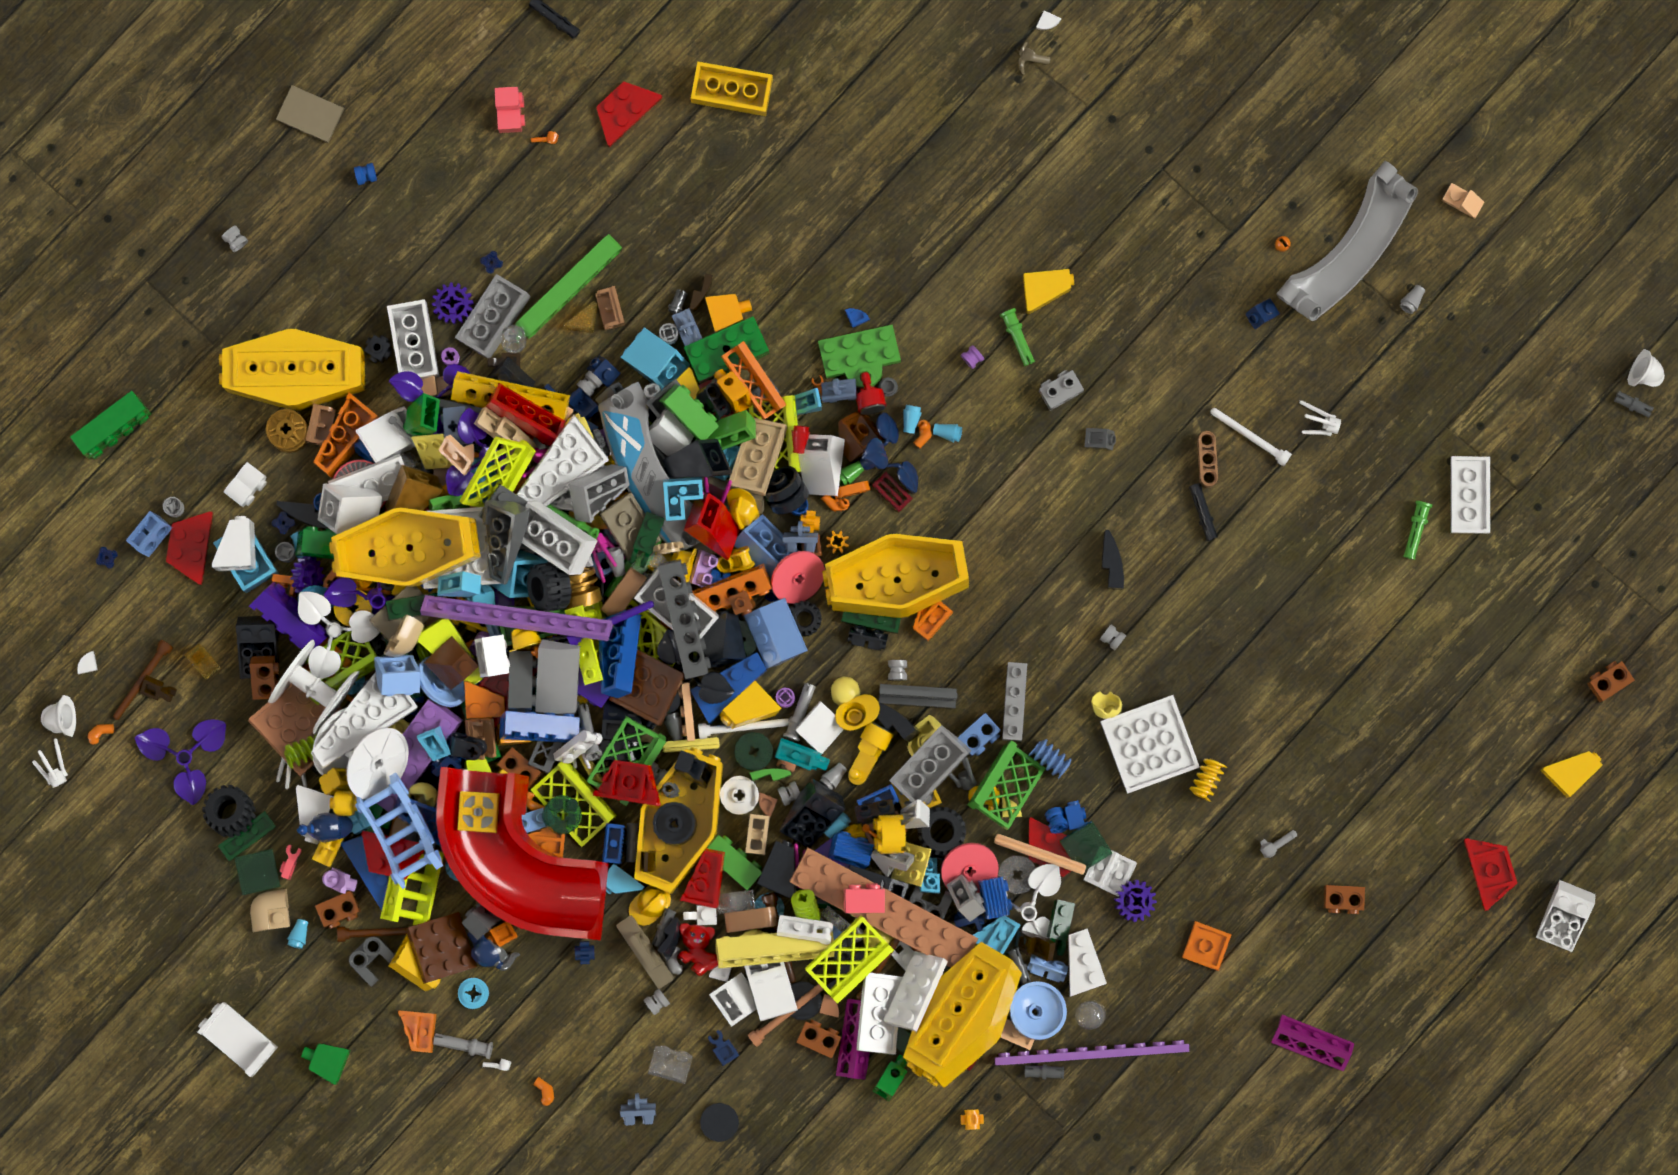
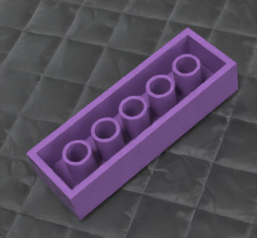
(429, 717)

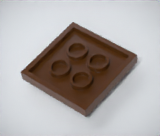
(652, 688)
(441, 947)

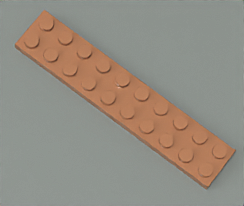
(901, 918)

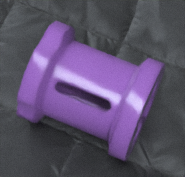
(452, 351)

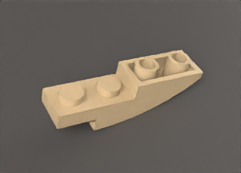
(502, 428)

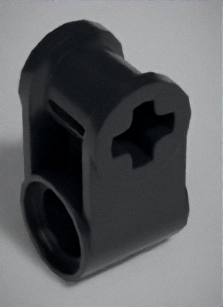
(713, 401)
(466, 746)

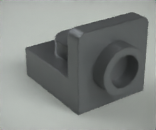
(1100, 438)

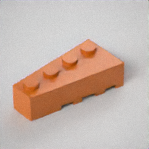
(340, 442)

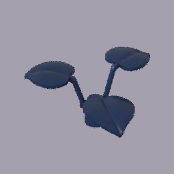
(875, 455)

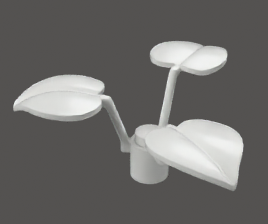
(313, 608)
(1047, 881)

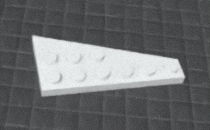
(567, 460)
(362, 716)

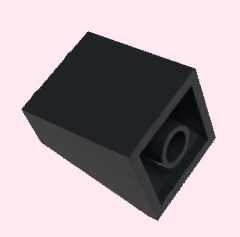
(698, 459)
(723, 641)
(779, 870)

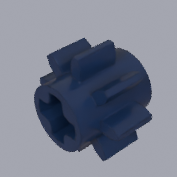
(584, 952)

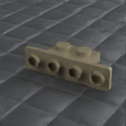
(645, 952)

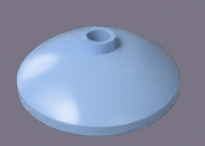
(437, 690)
(1050, 1009)

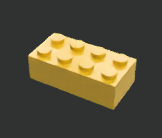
(731, 88)

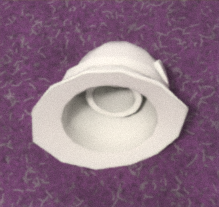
(1646, 370)
(60, 717)

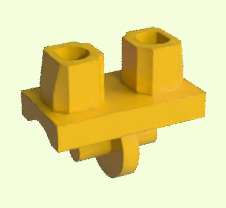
(327, 852)

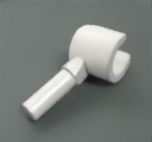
(504, 1065)

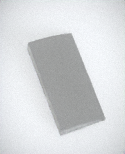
(492, 314)
(557, 677)
(930, 765)

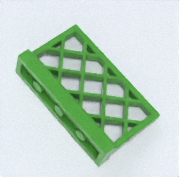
(647, 758)
(996, 773)

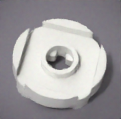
(747, 787)

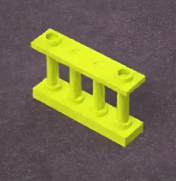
(589, 648)
(394, 896)

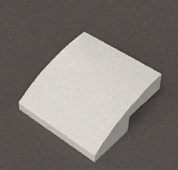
(819, 728)
(1111, 873)

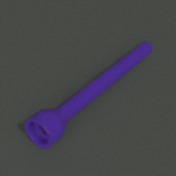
(618, 618)

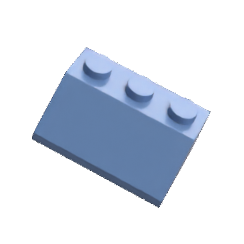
(764, 543)
(775, 633)

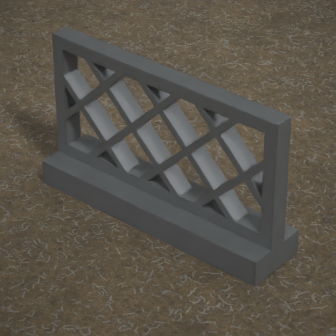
(917, 696)

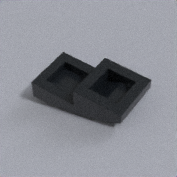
(672, 938)

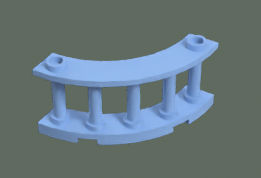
(418, 825)

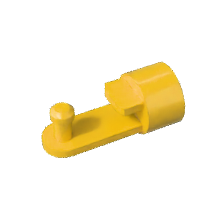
(873, 742)

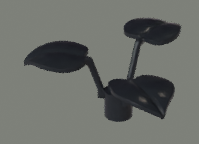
(713, 686)

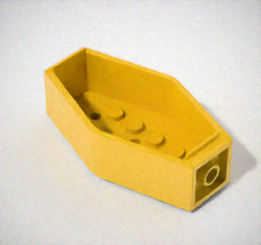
(295, 389)
(389, 537)
(892, 557)
(683, 857)
(974, 1029)

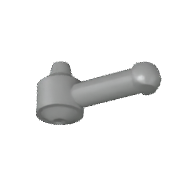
(1269, 849)

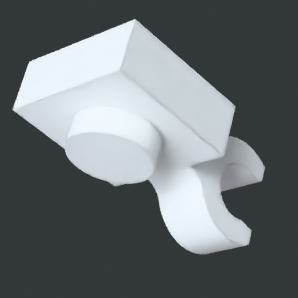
(704, 915)

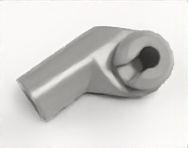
(673, 964)

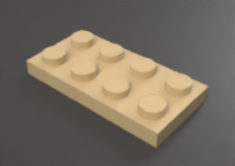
(758, 457)

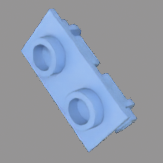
(533, 820)
(1056, 969)

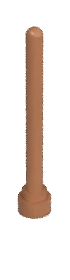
(758, 1035)

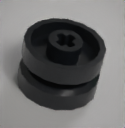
(785, 490)
(674, 812)

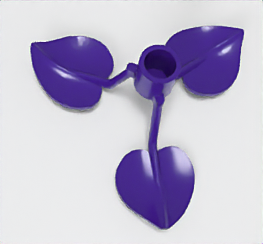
(409, 386)
(468, 433)
(343, 593)
(192, 784)

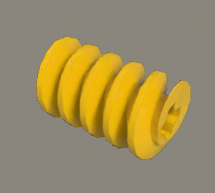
(1207, 779)

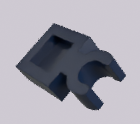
(725, 1050)

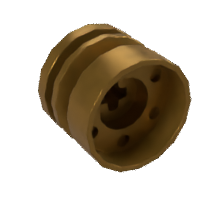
(294, 439)
(581, 590)

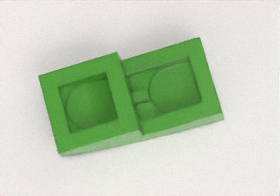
(446, 502)
(776, 774)

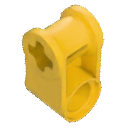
(738, 561)

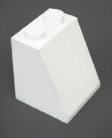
(347, 506)
(236, 547)
(310, 805)

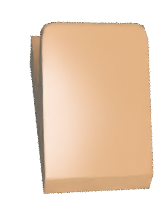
(1463, 201)
(434, 385)
(458, 455)

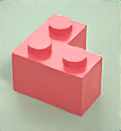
(508, 105)
(864, 899)

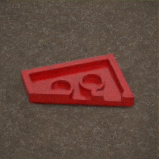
(706, 880)

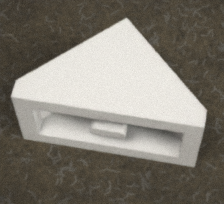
(915, 815)

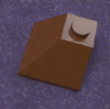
(857, 431)
(451, 663)

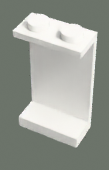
(237, 1038)

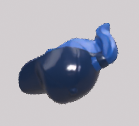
(327, 827)

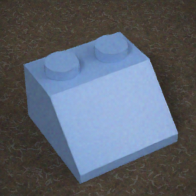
(397, 675)

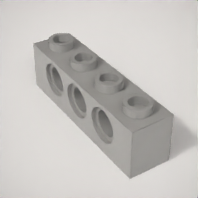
(1014, 701)

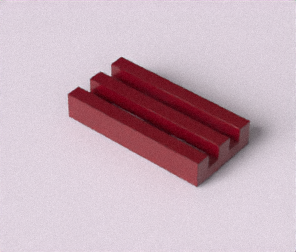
(904, 493)

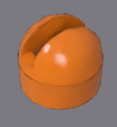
(1279, 246)

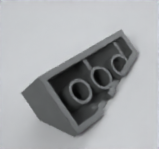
(505, 531)

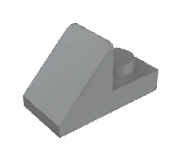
(888, 862)

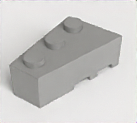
(596, 490)

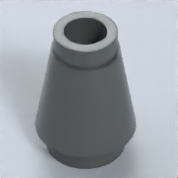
(674, 725)

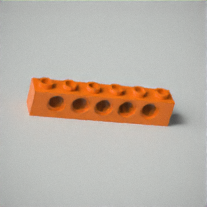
(756, 574)

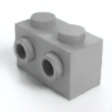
(1060, 390)
(966, 897)

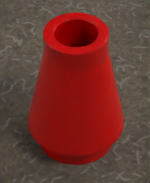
(800, 437)

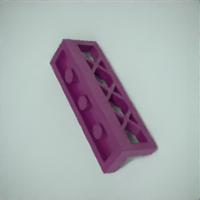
(1314, 1039)
(856, 1059)

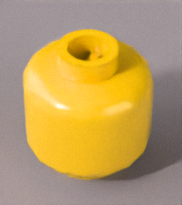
(343, 803)

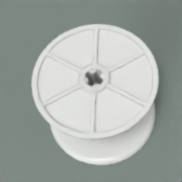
(313, 686)
(371, 761)

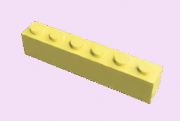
(766, 949)

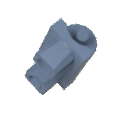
(687, 327)
(839, 390)
(791, 539)
(638, 1107)

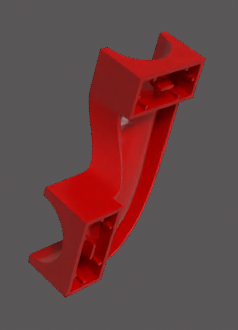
(509, 870)

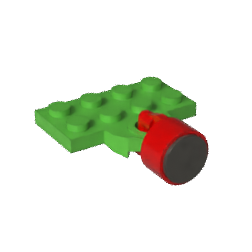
(861, 358)

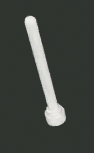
(1281, 456)
(707, 730)

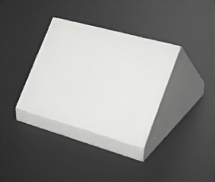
(669, 434)

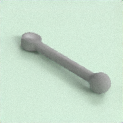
(392, 420)

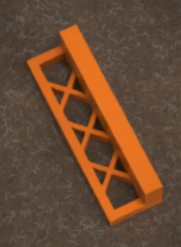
(759, 376)

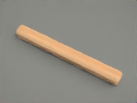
(1040, 854)

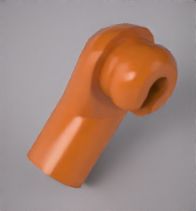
(925, 433)
(836, 504)
(547, 1091)

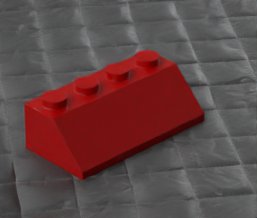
(525, 414)

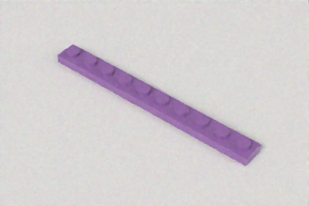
(516, 618)
(1099, 1052)

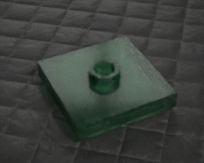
(1086, 845)
(257, 872)

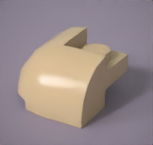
(405, 637)
(270, 911)

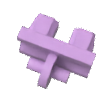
(702, 569)
(339, 880)

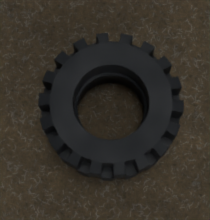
(548, 587)
(238, 821)
(957, 824)

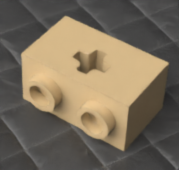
(757, 834)

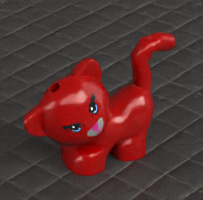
(696, 940)

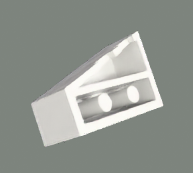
(1084, 965)

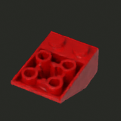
(712, 525)

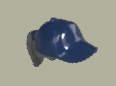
(490, 955)

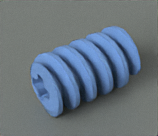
(1051, 758)

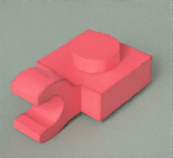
(287, 868)

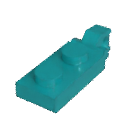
(801, 755)

